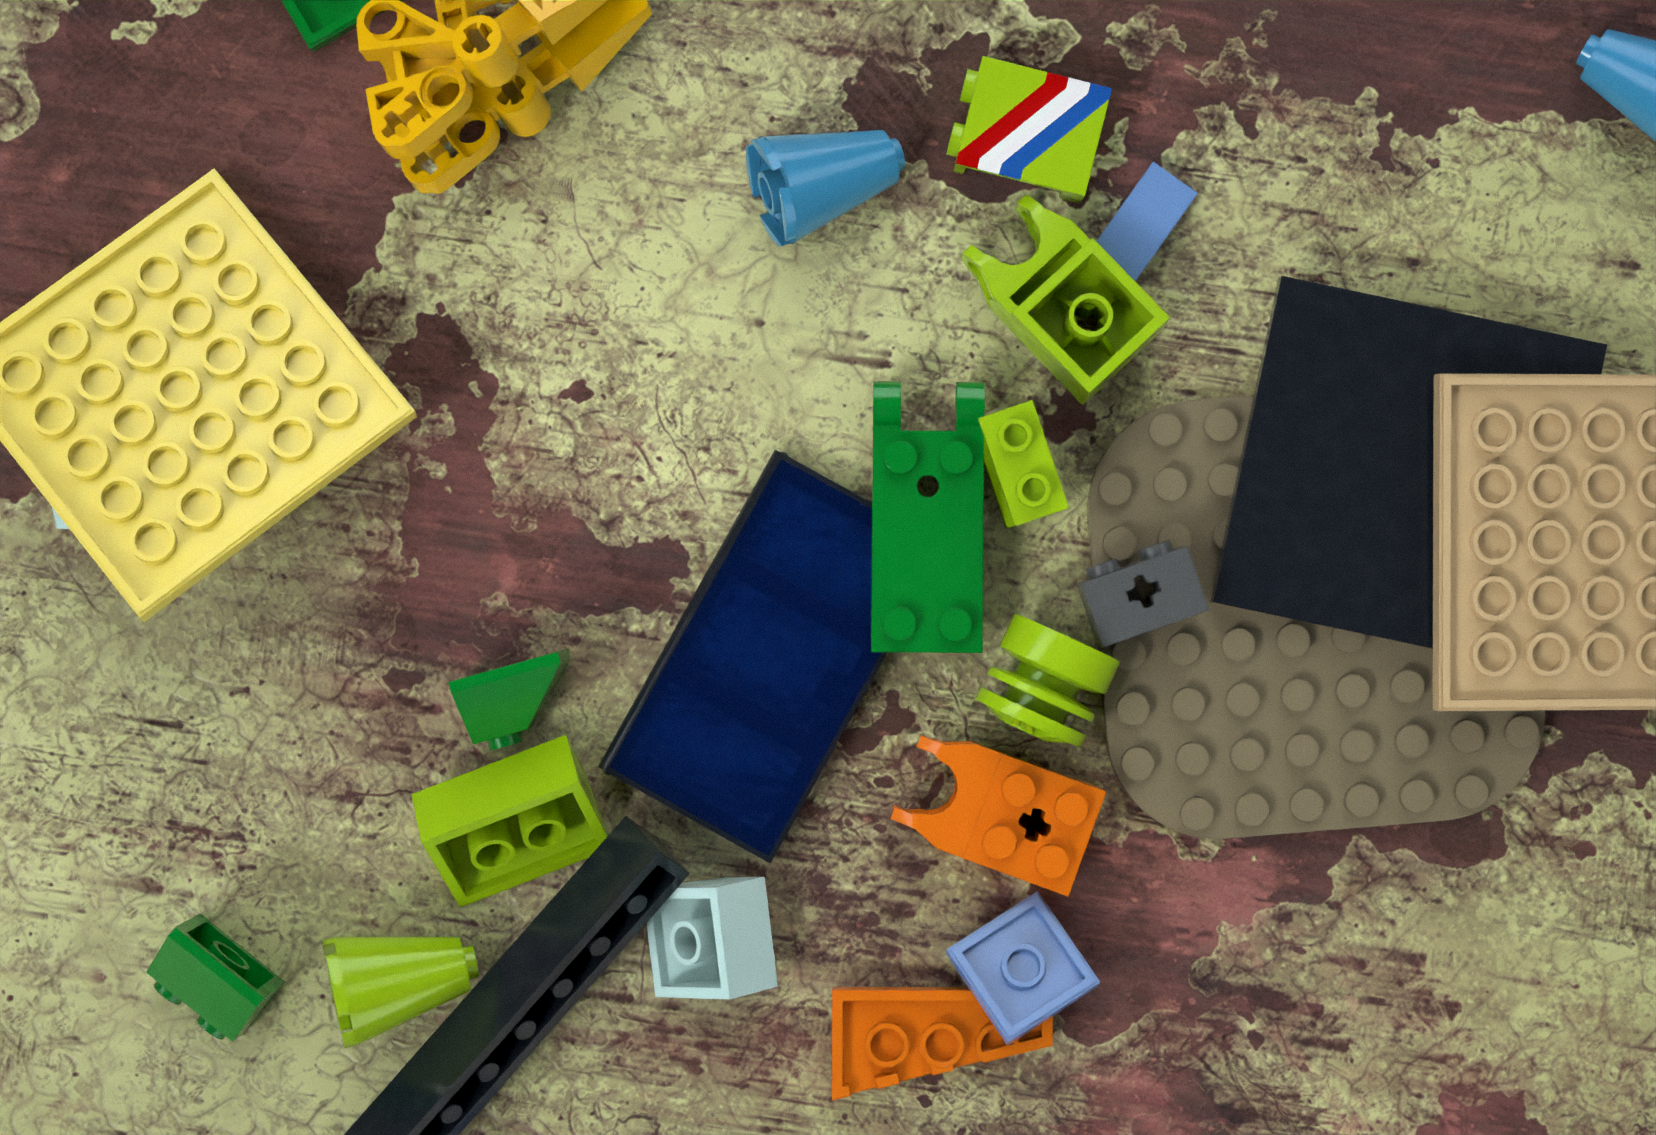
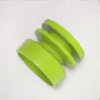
(1047, 681)

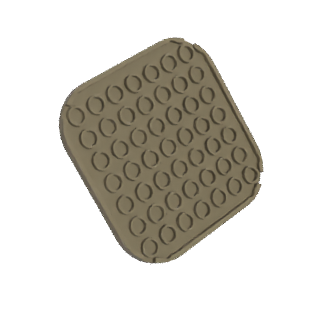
(1260, 716)

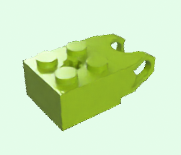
(1066, 280)

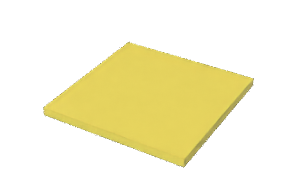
(185, 394)

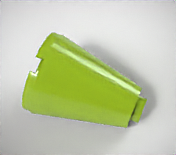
(393, 980)

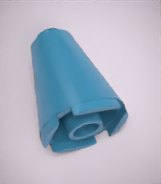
(1624, 74)
(818, 177)

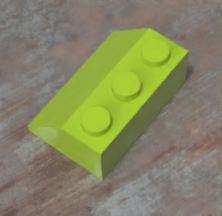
(510, 821)

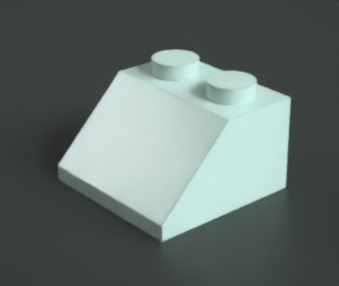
(713, 940)

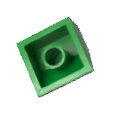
(213, 978)

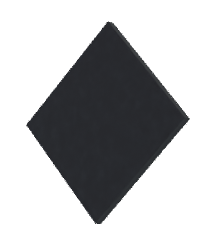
(1340, 454)

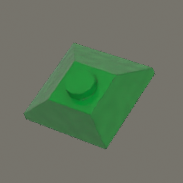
(508, 698)

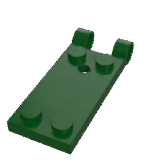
(922, 546)

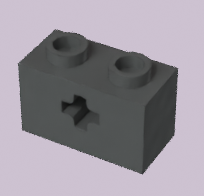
(1174, 597)

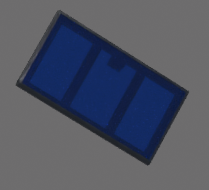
(759, 664)

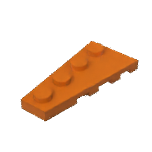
(913, 1033)

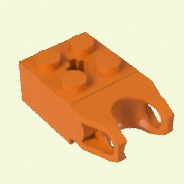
(986, 808)

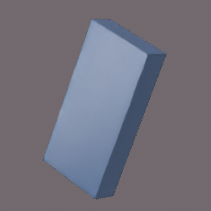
(1145, 219)

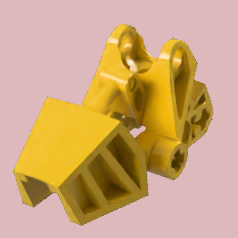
(471, 72)

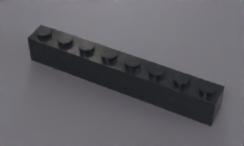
(528, 988)

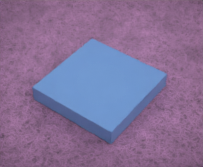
(1022, 968)

